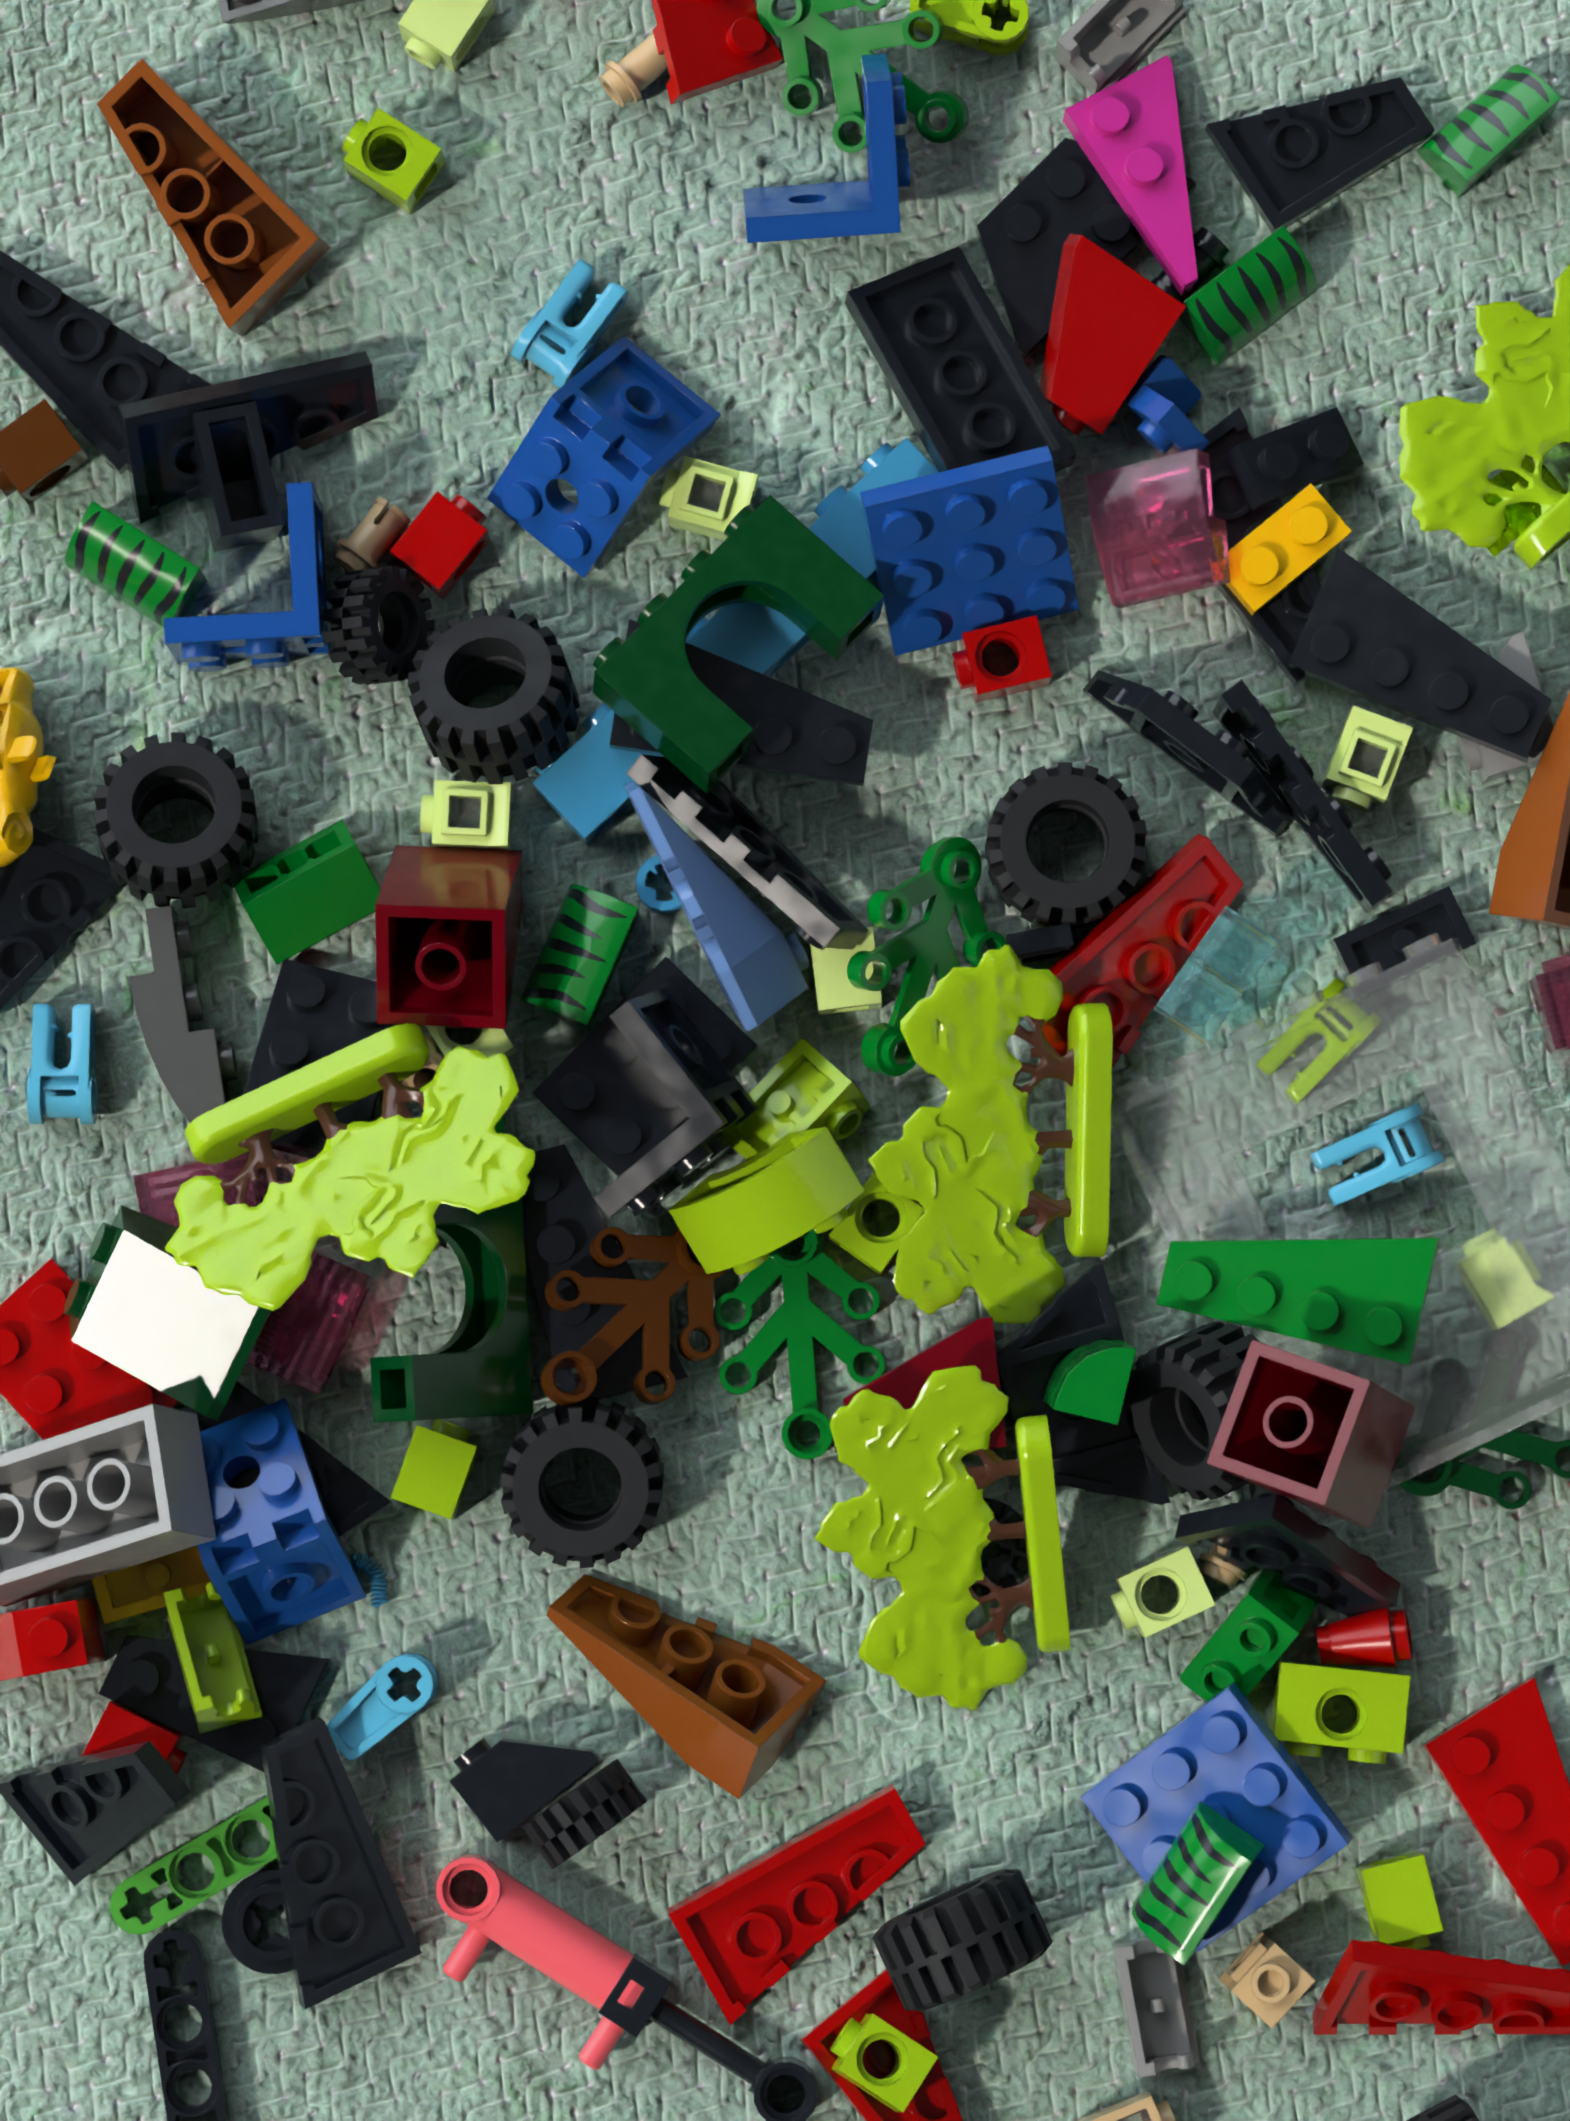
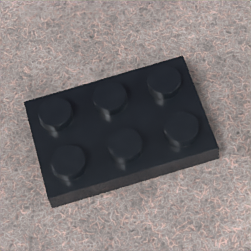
(307, 1020)
(612, 1094)

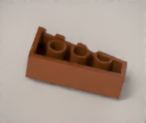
(224, 214)

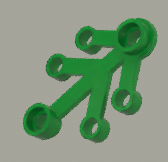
(844, 59)
(924, 944)
(799, 1321)

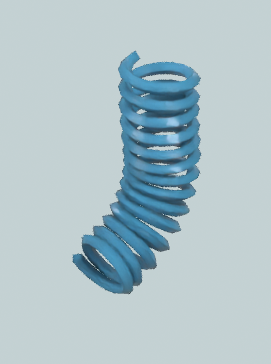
(377, 1582)

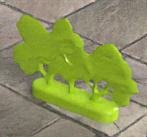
(1527, 412)

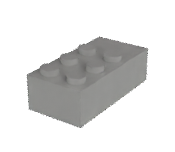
(101, 1500)

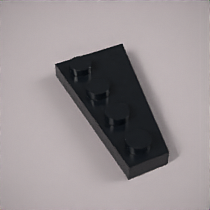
(81, 358)
(294, 409)
(1406, 659)
(790, 727)
(752, 851)

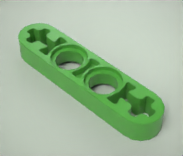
(218, 1847)

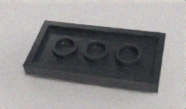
(955, 365)

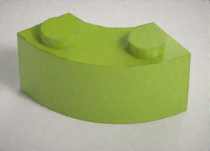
(767, 1201)

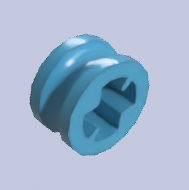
(648, 895)

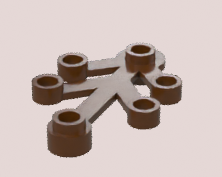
(644, 1304)

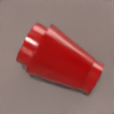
(1367, 1639)

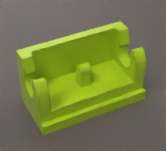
(211, 1659)

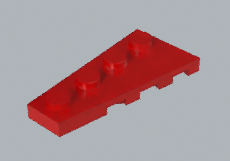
(711, 44)
(1143, 944)
(1518, 1800)
(776, 1907)
(1454, 1992)

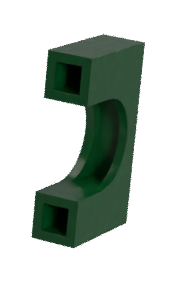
(763, 562)
(488, 1357)

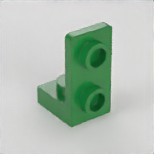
(1249, 1638)

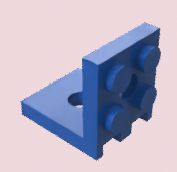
(848, 206)
(602, 450)
(267, 636)
(271, 1528)

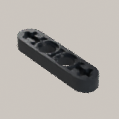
(177, 2054)

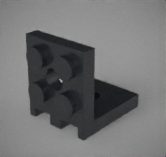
(698, 1085)

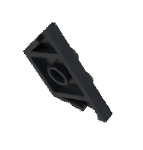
(1028, 231)
(1212, 759)
(1084, 1450)

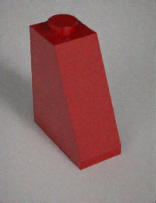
(1100, 335)
(50, 1638)

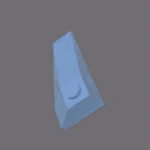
(742, 944)

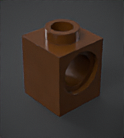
(37, 453)

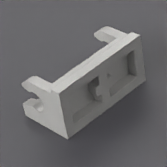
(1114, 38)
(1154, 2007)

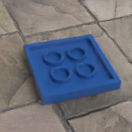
(970, 549)
(1241, 1772)

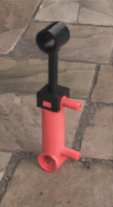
(601, 1973)

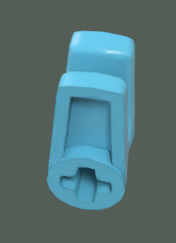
(566, 349)
(69, 1090)
(1385, 1137)
(377, 1709)

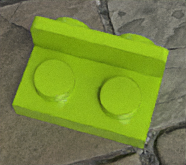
(798, 1096)

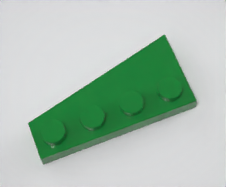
(1323, 1291)

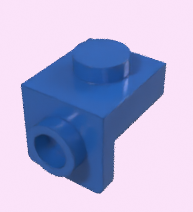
(1160, 404)

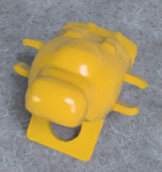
(20, 762)

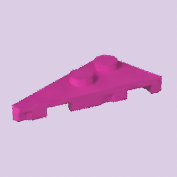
(1138, 152)

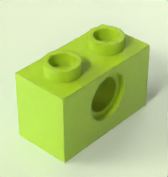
(1378, 1702)

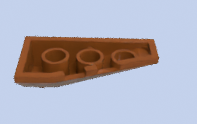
(1535, 856)
(705, 1694)

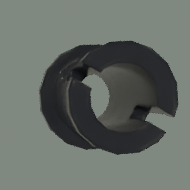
(1208, 254)

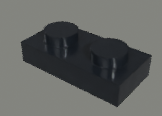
(1294, 457)
(1388, 935)

